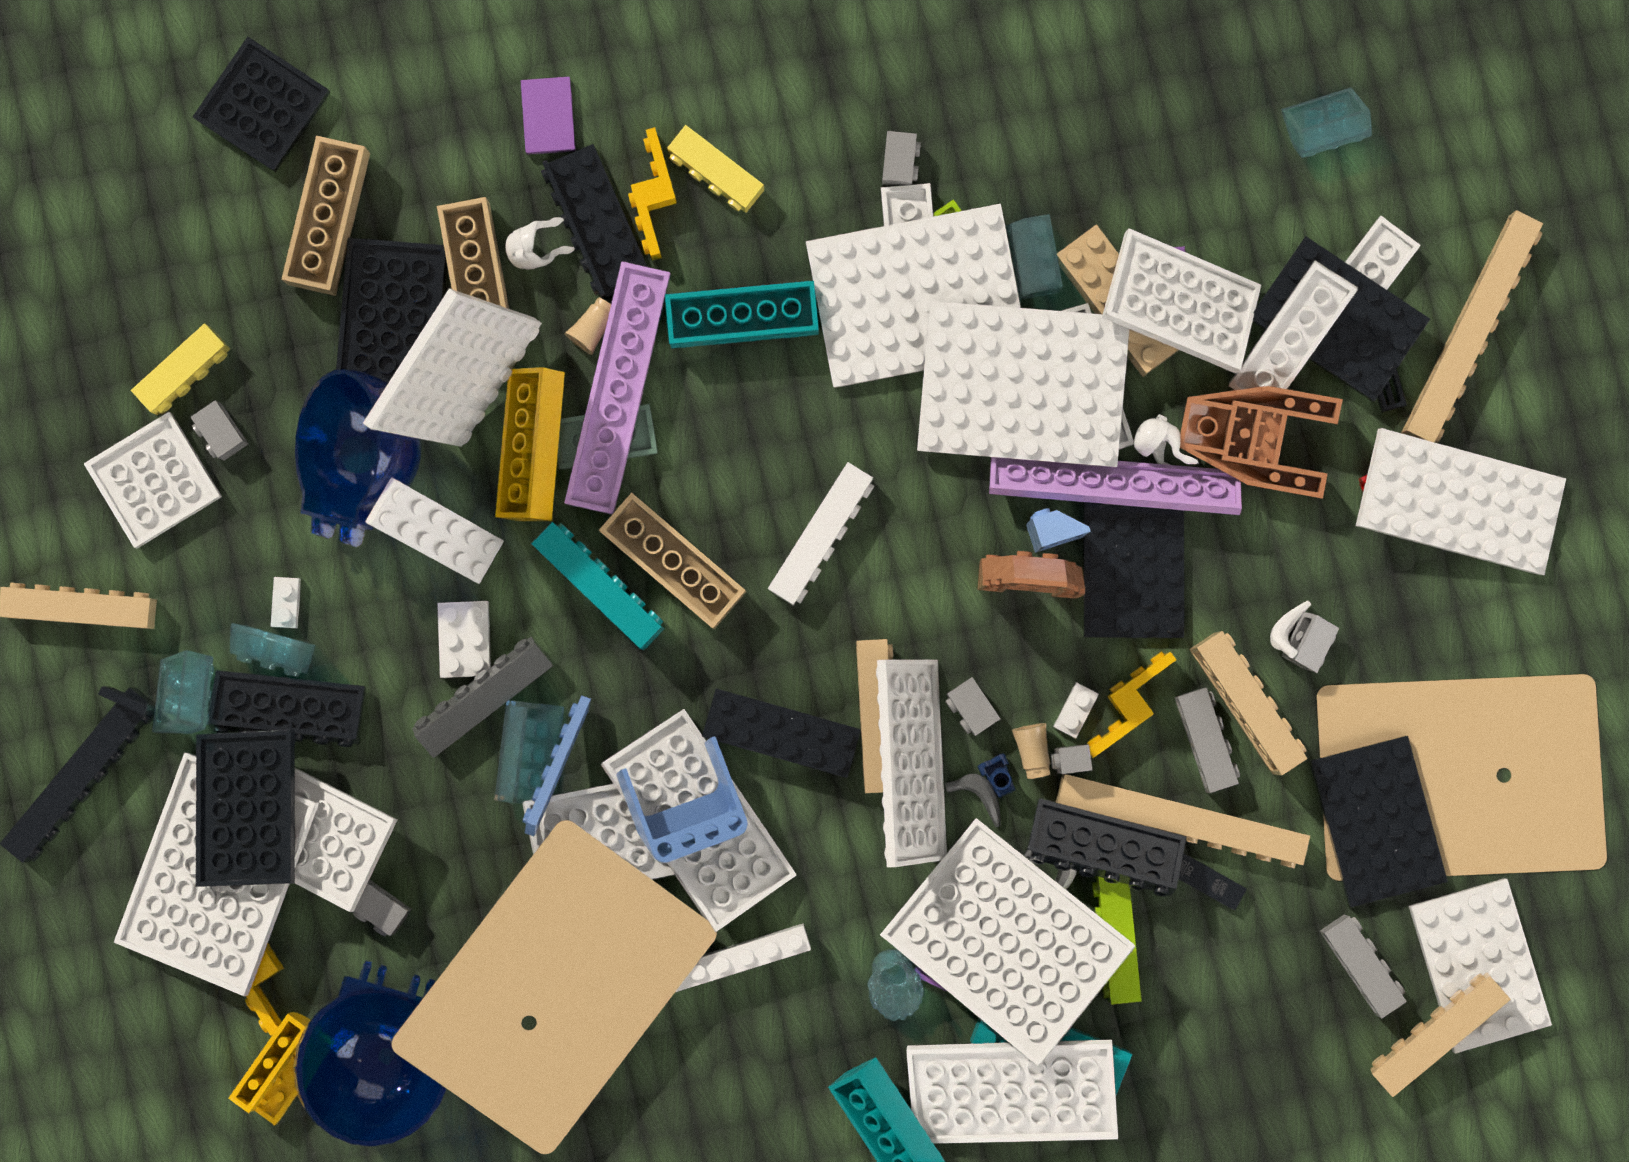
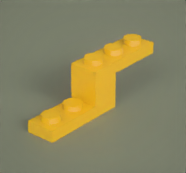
(652, 194)
(1130, 703)
(257, 1000)

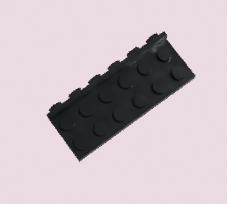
(593, 216)
(274, 703)
(1105, 848)

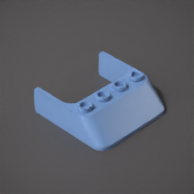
(693, 823)

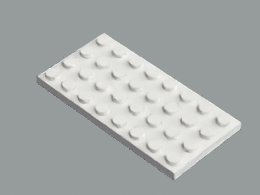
(1460, 502)
(911, 761)
(675, 768)
(1003, 1097)

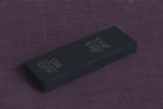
(1211, 882)

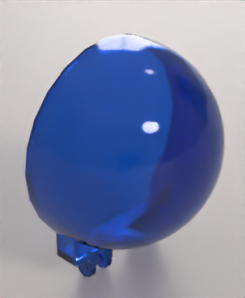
(343, 460)
(350, 1072)

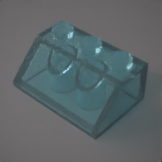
(1327, 122)
(1034, 256)
(270, 649)
(183, 693)

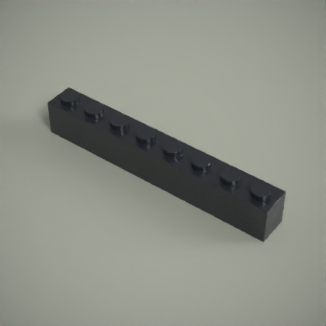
(76, 779)

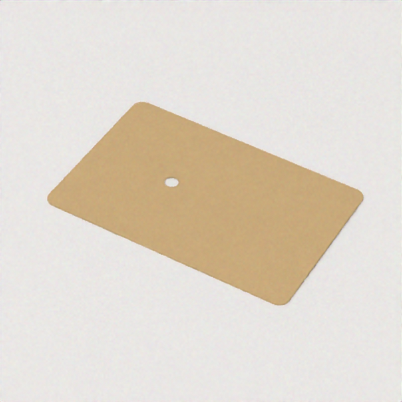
(1460, 739)
(581, 951)

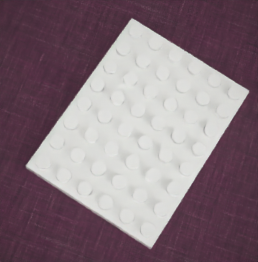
(881, 280)
(453, 370)
(1023, 384)
(201, 930)
(1007, 941)

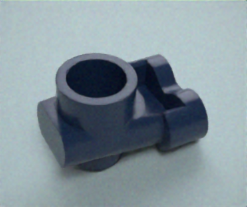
(996, 770)

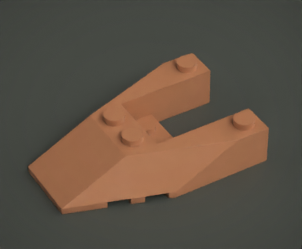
(1245, 433)
(1031, 574)

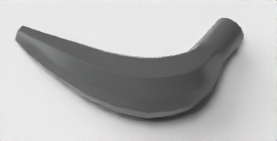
(983, 789)

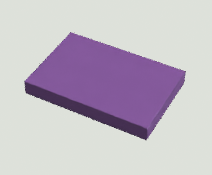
(548, 115)

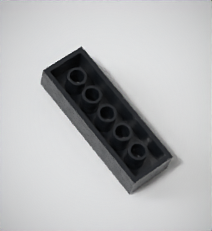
(781, 733)

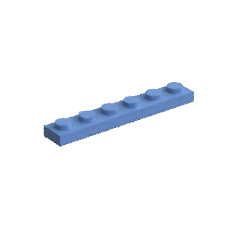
(552, 773)

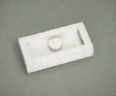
(285, 602)
(1075, 710)

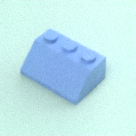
(1053, 529)

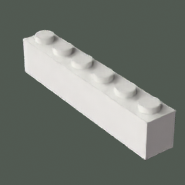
(821, 533)
(748, 955)

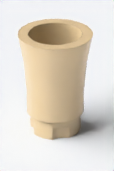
(590, 327)
(1033, 749)

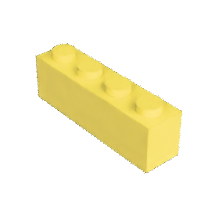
(715, 169)
(181, 370)

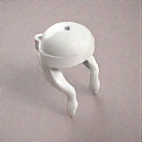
(521, 242)
(1152, 438)

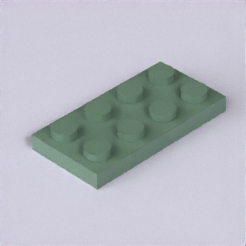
(642, 442)

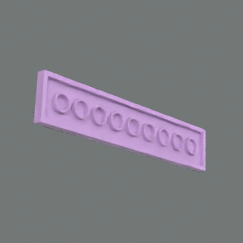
(617, 388)
(1121, 485)

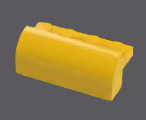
(269, 1081)

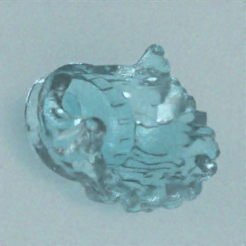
(894, 985)

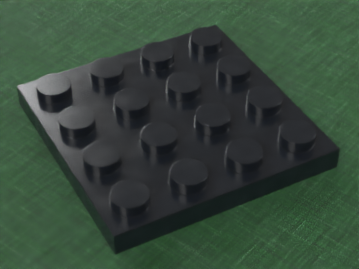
(261, 104)

